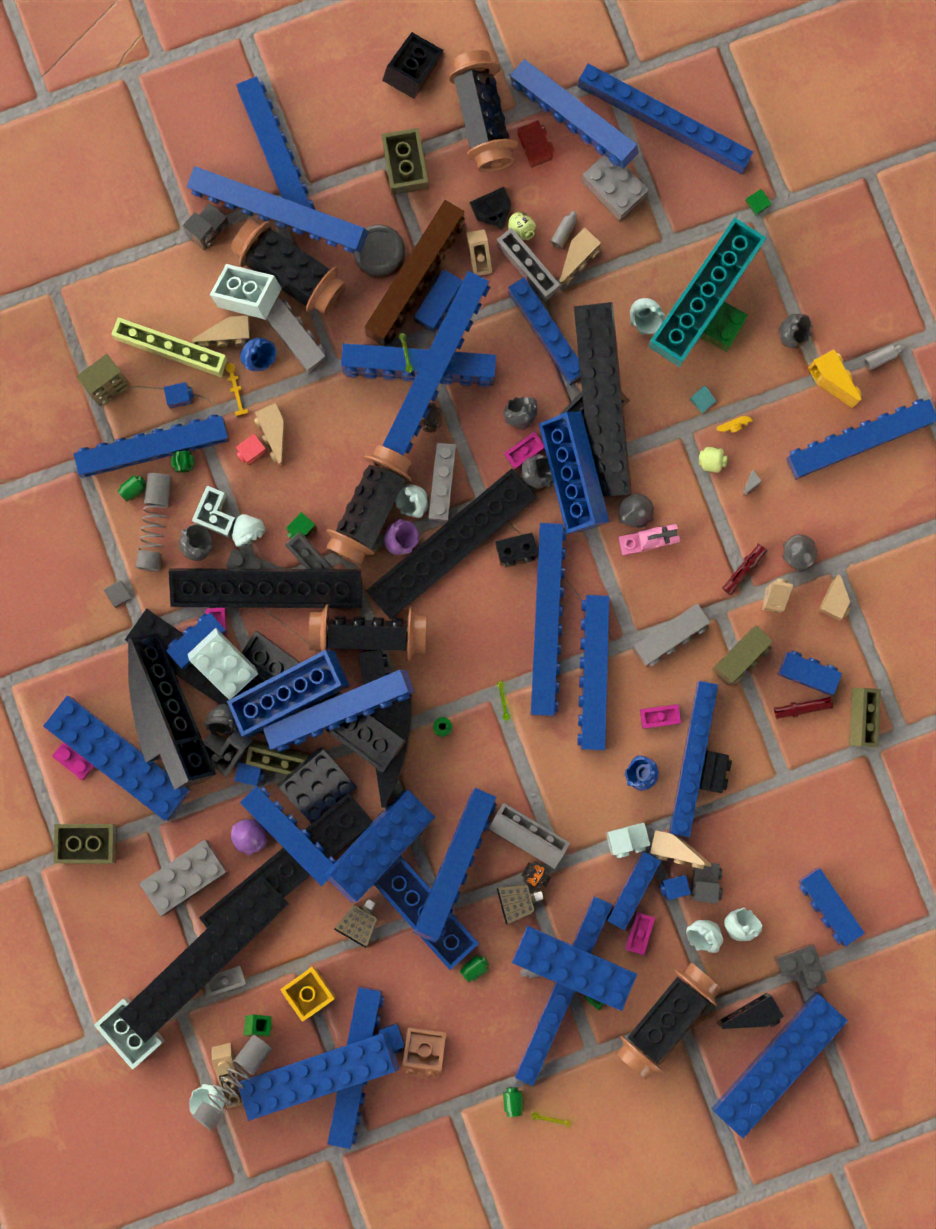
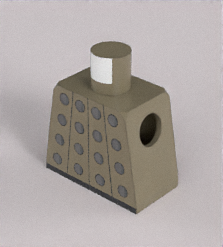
(517, 901)
(358, 923)

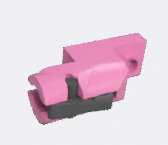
(648, 539)

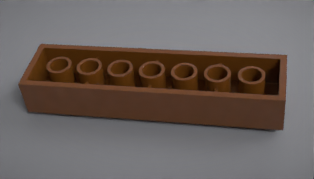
(414, 273)

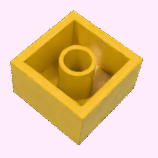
(308, 993)

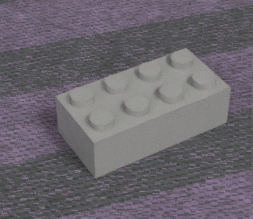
(183, 877)

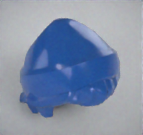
(258, 354)
(642, 773)

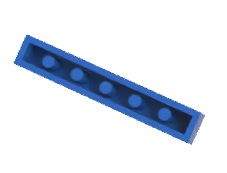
(545, 330)
(288, 834)

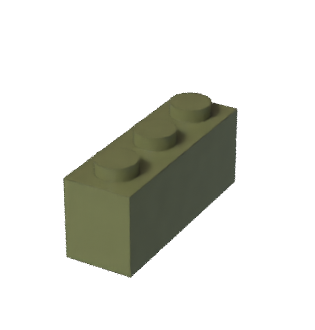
(865, 717)
(283, 762)

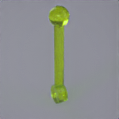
(408, 368)
(506, 716)
(535, 1116)

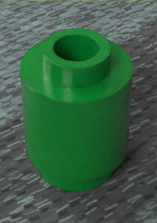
(132, 488)
(442, 733)
(475, 968)
(513, 1102)

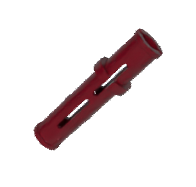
(749, 563)
(802, 708)

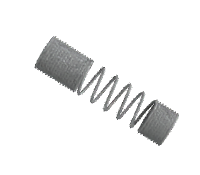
(156, 496)
(250, 1060)

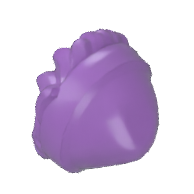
(401, 537)
(249, 836)

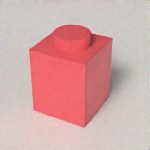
(250, 450)

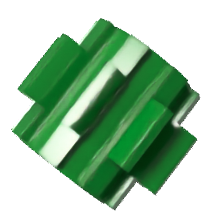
(182, 461)

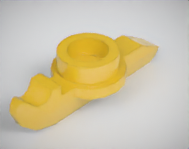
(734, 425)

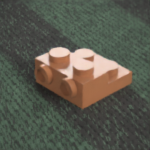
(424, 1052)

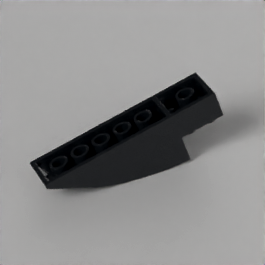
(163, 715)
(396, 717)

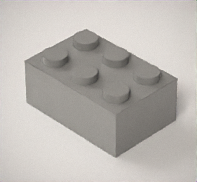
(614, 187)

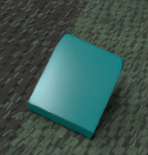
(703, 399)

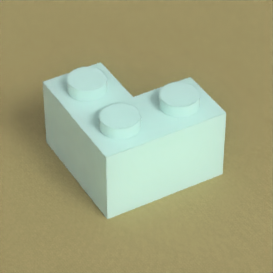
(210, 515)
(628, 839)

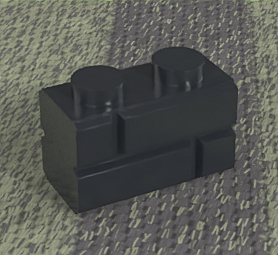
(714, 772)

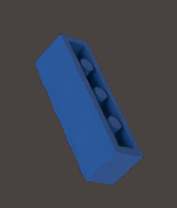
(633, 890)
(831, 907)

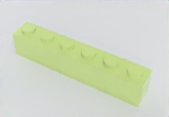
(169, 347)

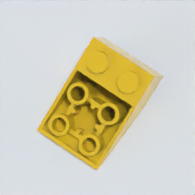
(833, 378)

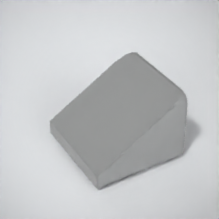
(752, 482)
(117, 593)

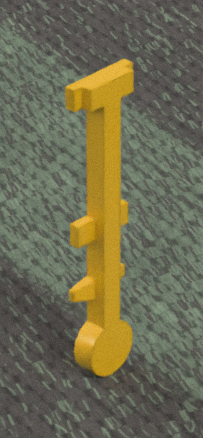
(230, 368)

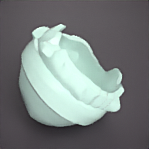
(646, 316)
(412, 500)
(247, 529)
(742, 925)
(705, 936)
(201, 1095)

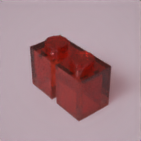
(534, 141)

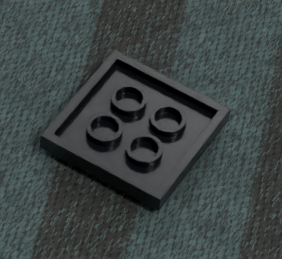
(316, 785)

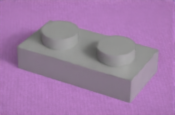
(226, 981)

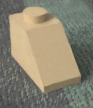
(479, 252)
(836, 600)

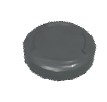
(381, 252)

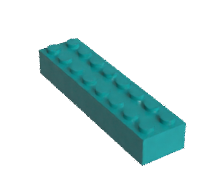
(707, 292)

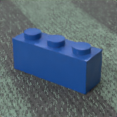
(438, 301)
(192, 637)
(809, 673)

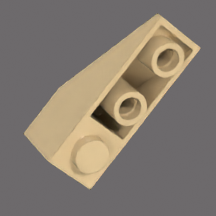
(580, 250)
(229, 331)
(274, 428)
(777, 596)
(673, 846)
(222, 1059)

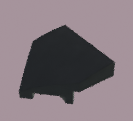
(492, 208)

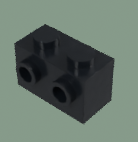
(516, 549)

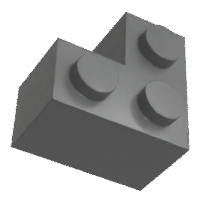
(205, 226)
(226, 753)
(705, 884)
(803, 960)

